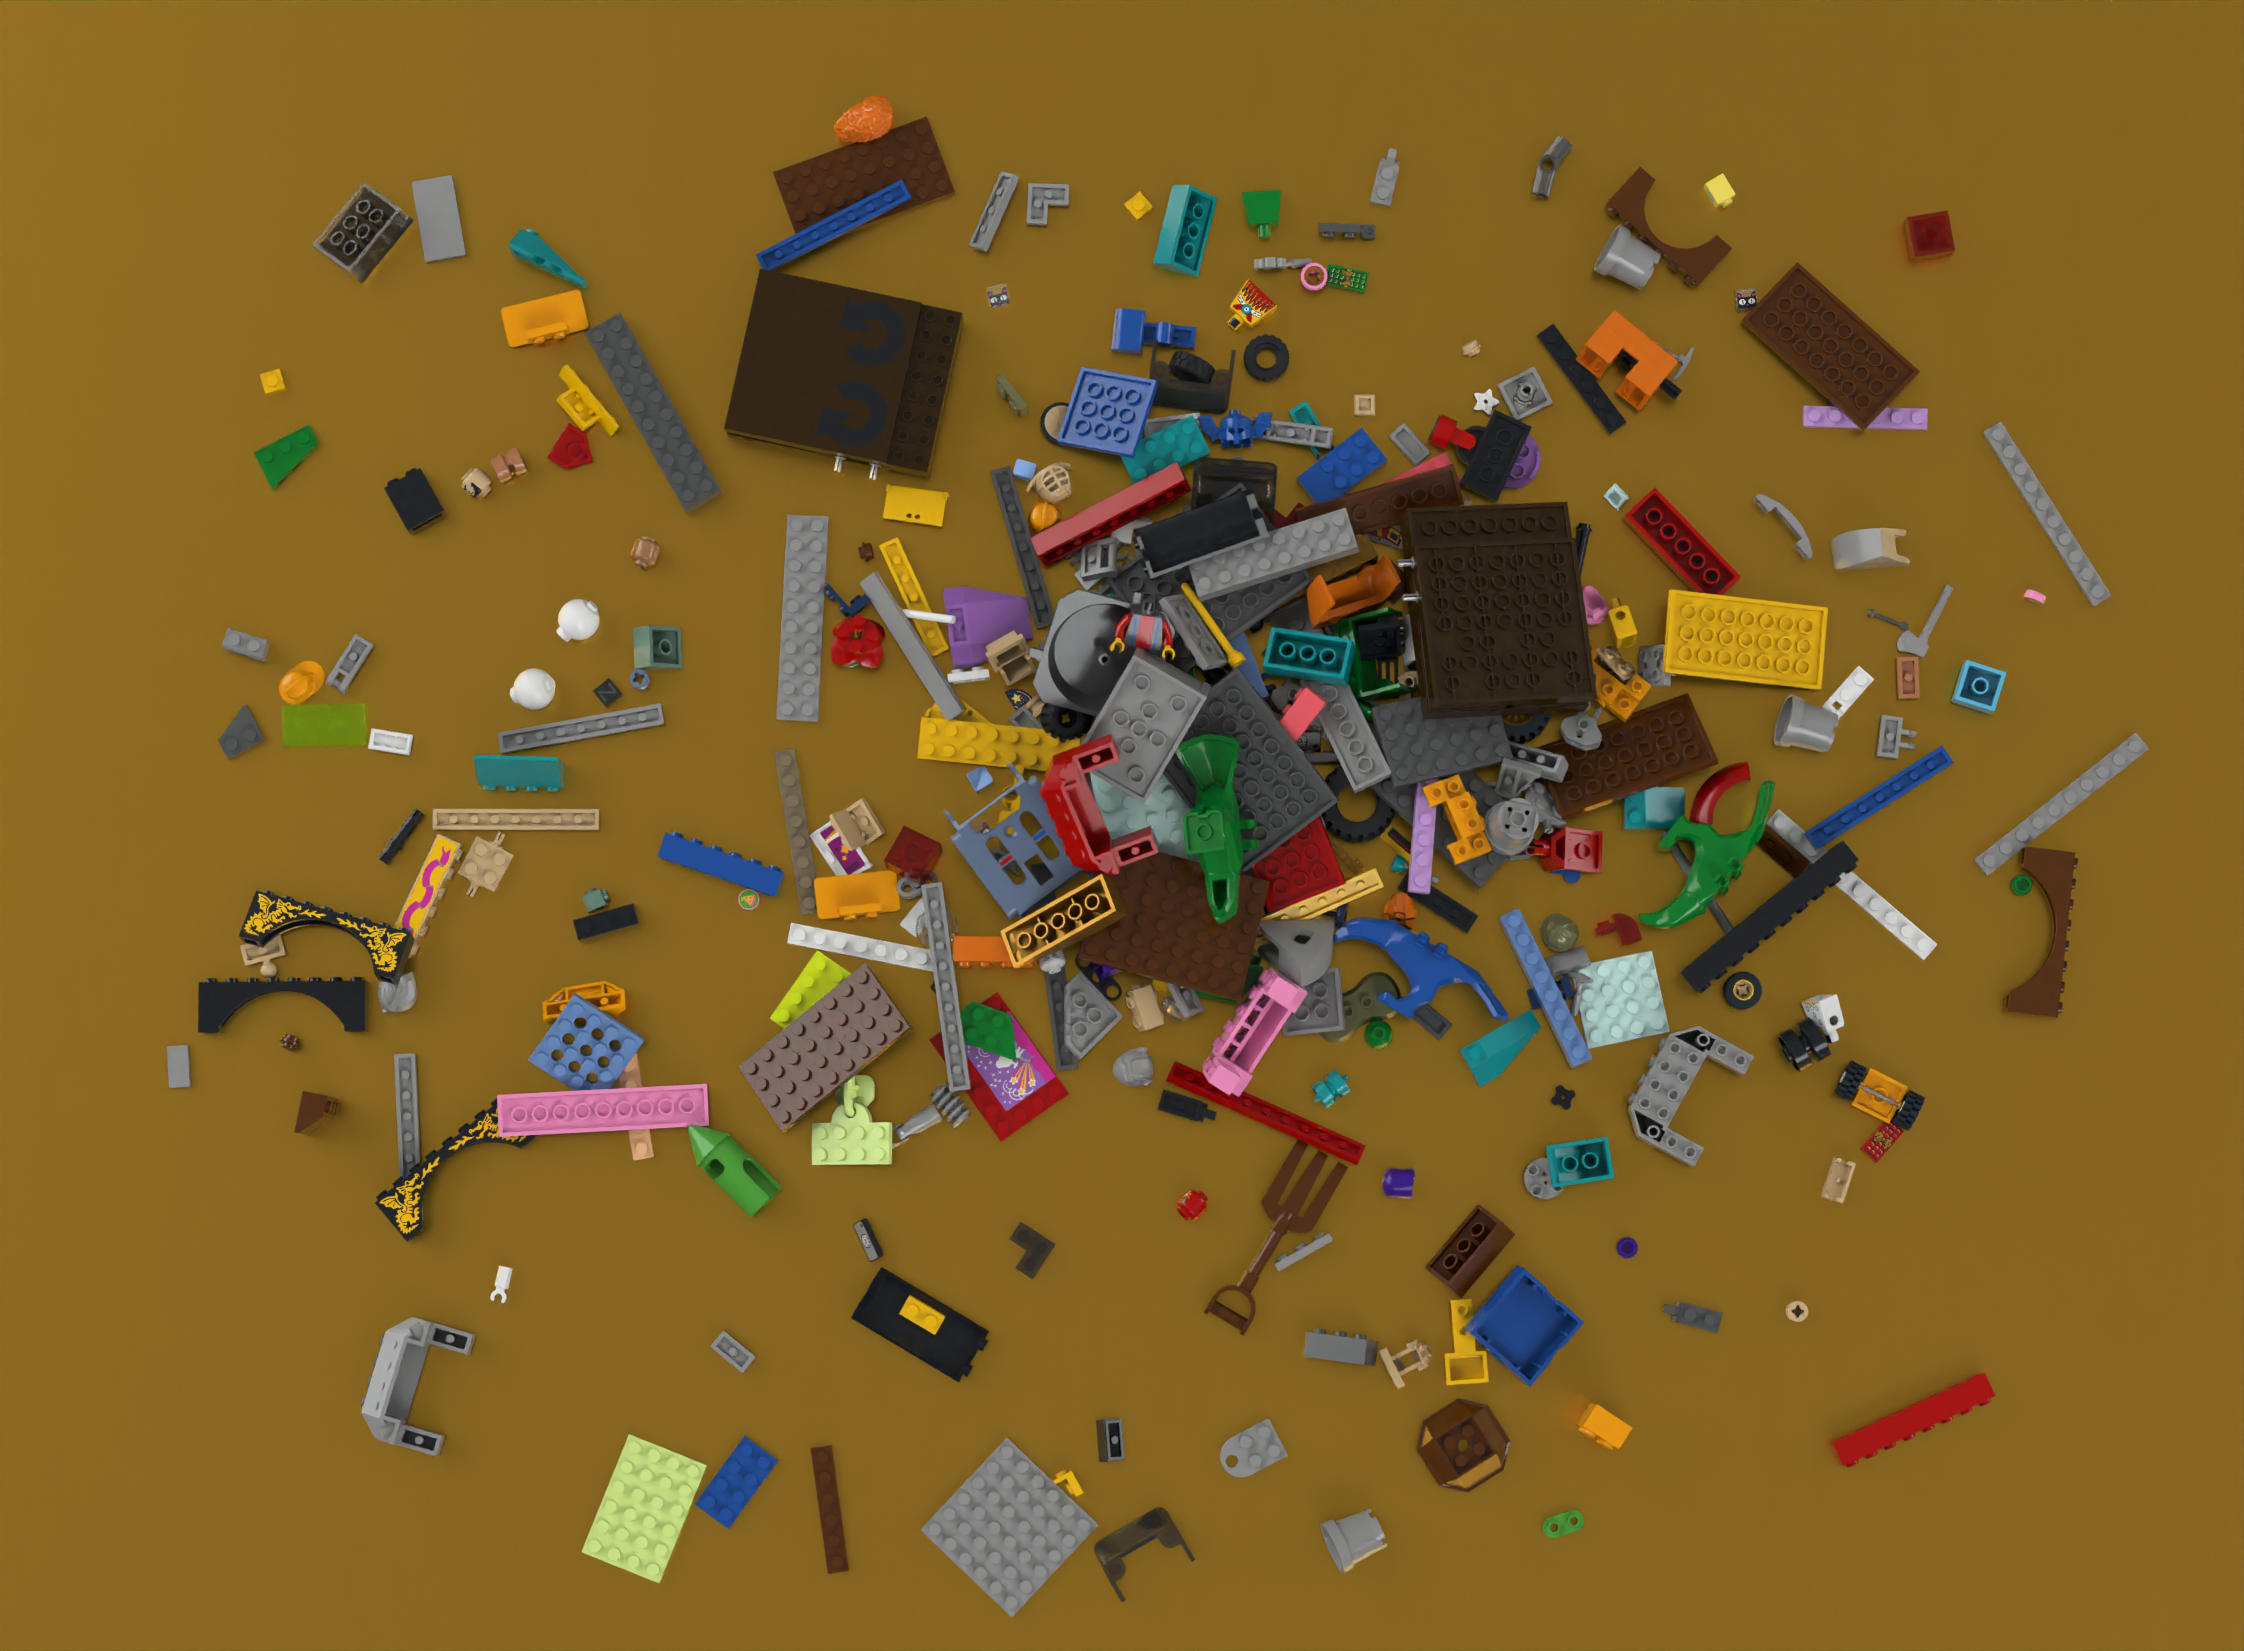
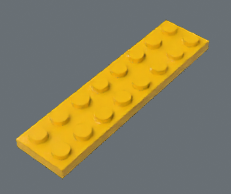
(989, 744)

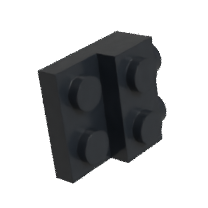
(1381, 638)

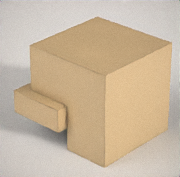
(1010, 657)

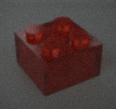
(1929, 236)
(913, 855)

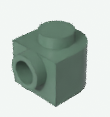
(596, 900)

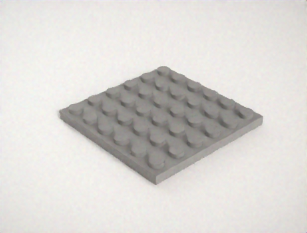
(1009, 1527)

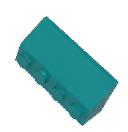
(1185, 230)

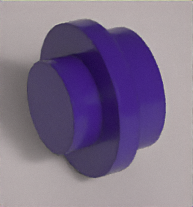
(1627, 1247)

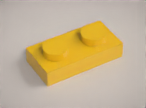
(922, 1314)

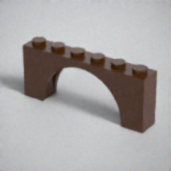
(1692, 263)

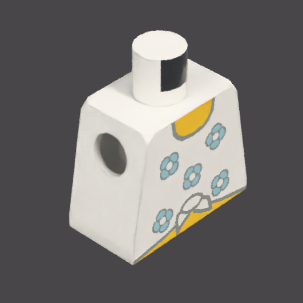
(1826, 1014)

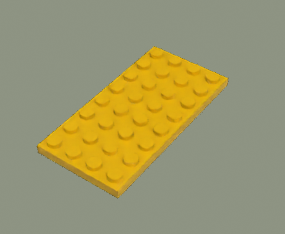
(1745, 640)

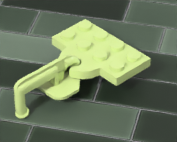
(856, 1138)

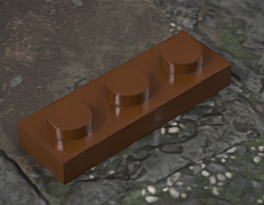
(1783, 852)

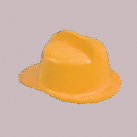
(1043, 516)
(301, 682)

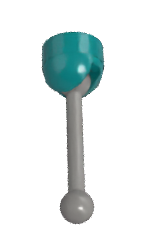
(1400, 864)

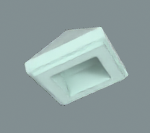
(1616, 496)

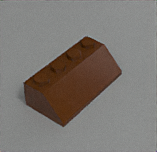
(1469, 1250)

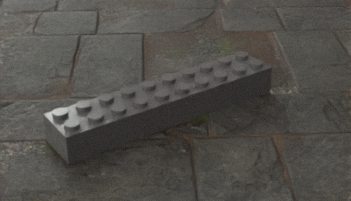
(653, 413)

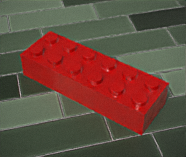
(1680, 545)

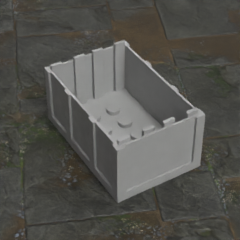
(1148, 720)

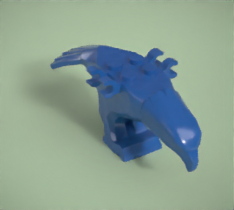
(1423, 963)

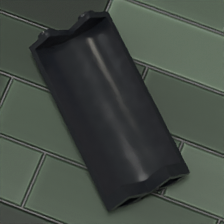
(1200, 533)
(947, 1351)

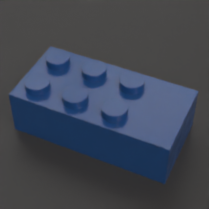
(1342, 468)

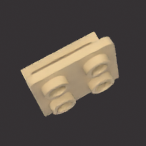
(857, 825)

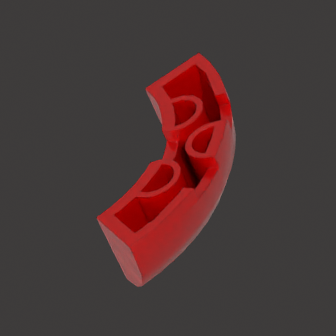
(1713, 788)

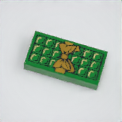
(1346, 278)

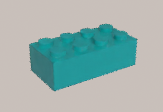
(1173, 444)
(1309, 656)

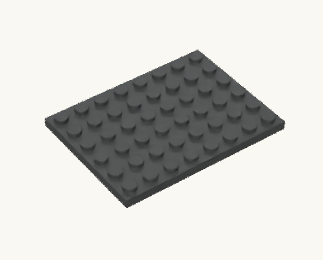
(1231, 612)
(1272, 773)

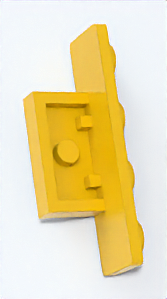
(582, 404)

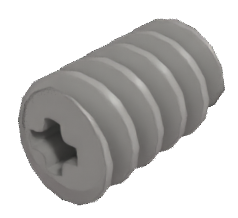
(950, 1105)

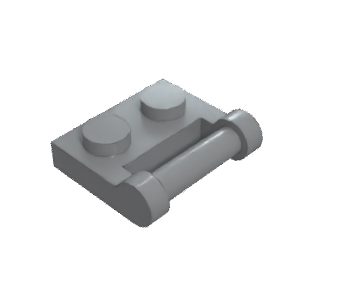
(1093, 559)

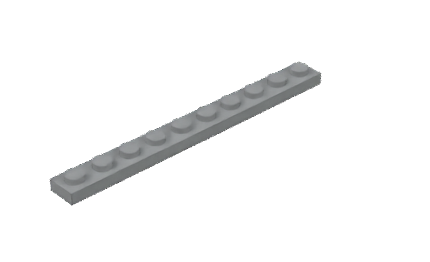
(2046, 514)
(2061, 804)
(946, 986)

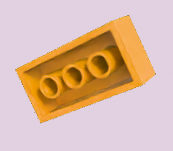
(1604, 1426)

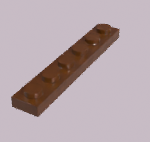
(829, 1509)

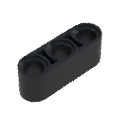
(1101, 986)

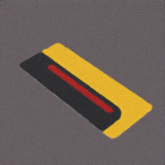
(1397, 842)

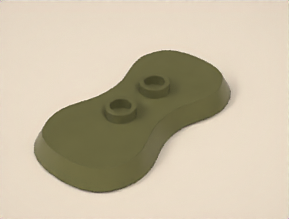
(1363, 1007)

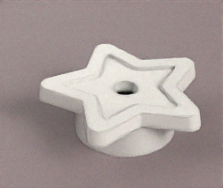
(1480, 405)

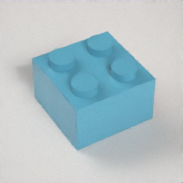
(1978, 687)

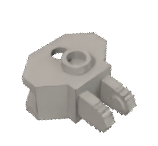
(1285, 694)
(1584, 727)

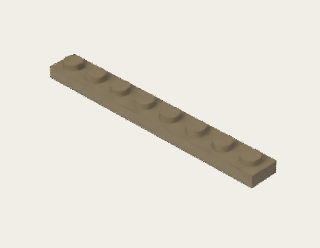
(797, 829)

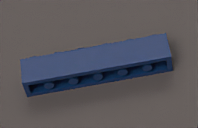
(721, 865)

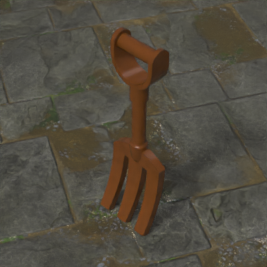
(1283, 1219)

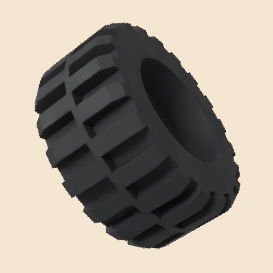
(1351, 830)

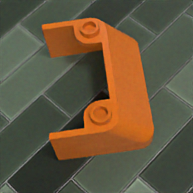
(1352, 595)

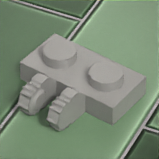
(1890, 735)

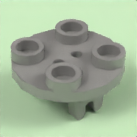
(1535, 1180)

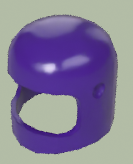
(1398, 1182)

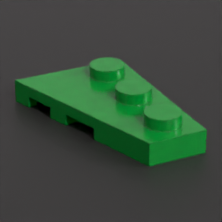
(284, 454)

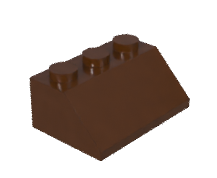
(315, 1112)

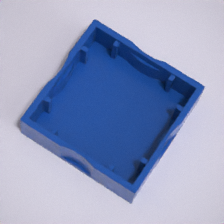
(1523, 1325)

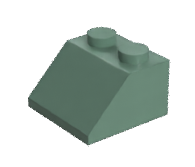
(657, 647)

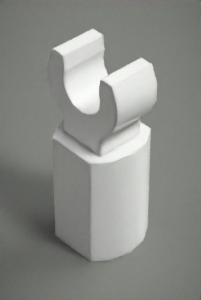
(502, 1282)

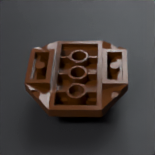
(1459, 1422)

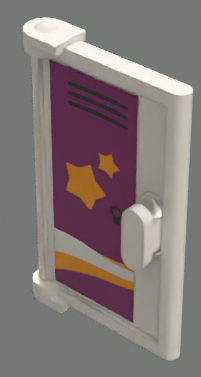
(831, 847)

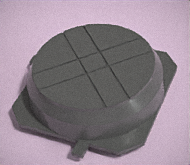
(1076, 660)

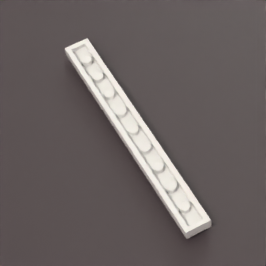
(1858, 890)

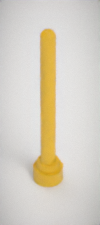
(1234, 657)

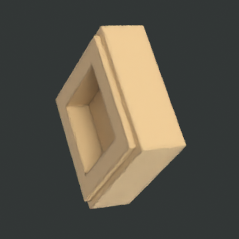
(1364, 405)

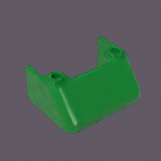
(1363, 674)

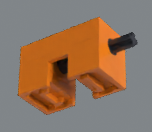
(1644, 355)

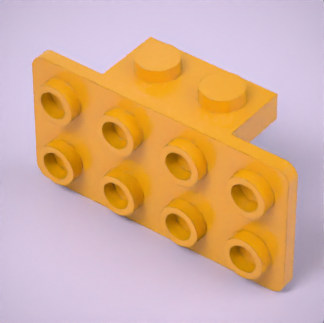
(544, 319)
(856, 895)

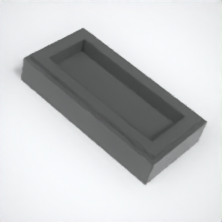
(1431, 1021)

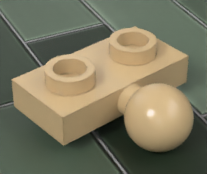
(255, 954)

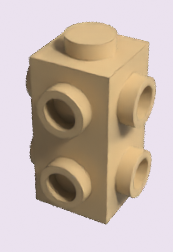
(1144, 1007)

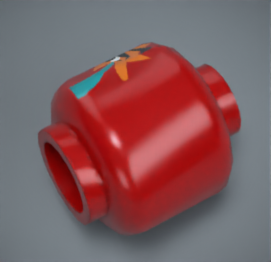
(1192, 1205)

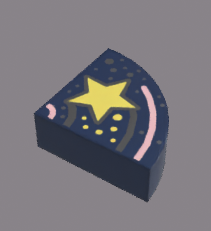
(1018, 697)

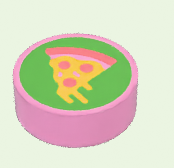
(2034, 597)
(749, 899)

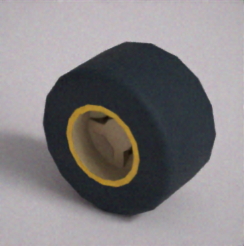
(1749, 990)

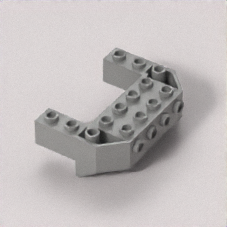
(1668, 1083)
(396, 1380)

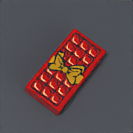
(1881, 1140)

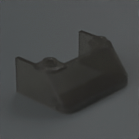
(1188, 395)
(1217, 476)
(1133, 1536)

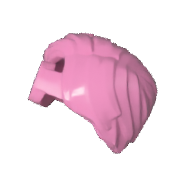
(1594, 605)

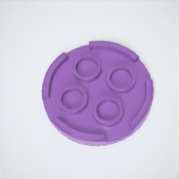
(1525, 465)

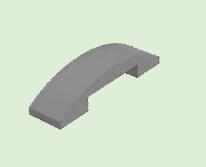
(1768, 504)

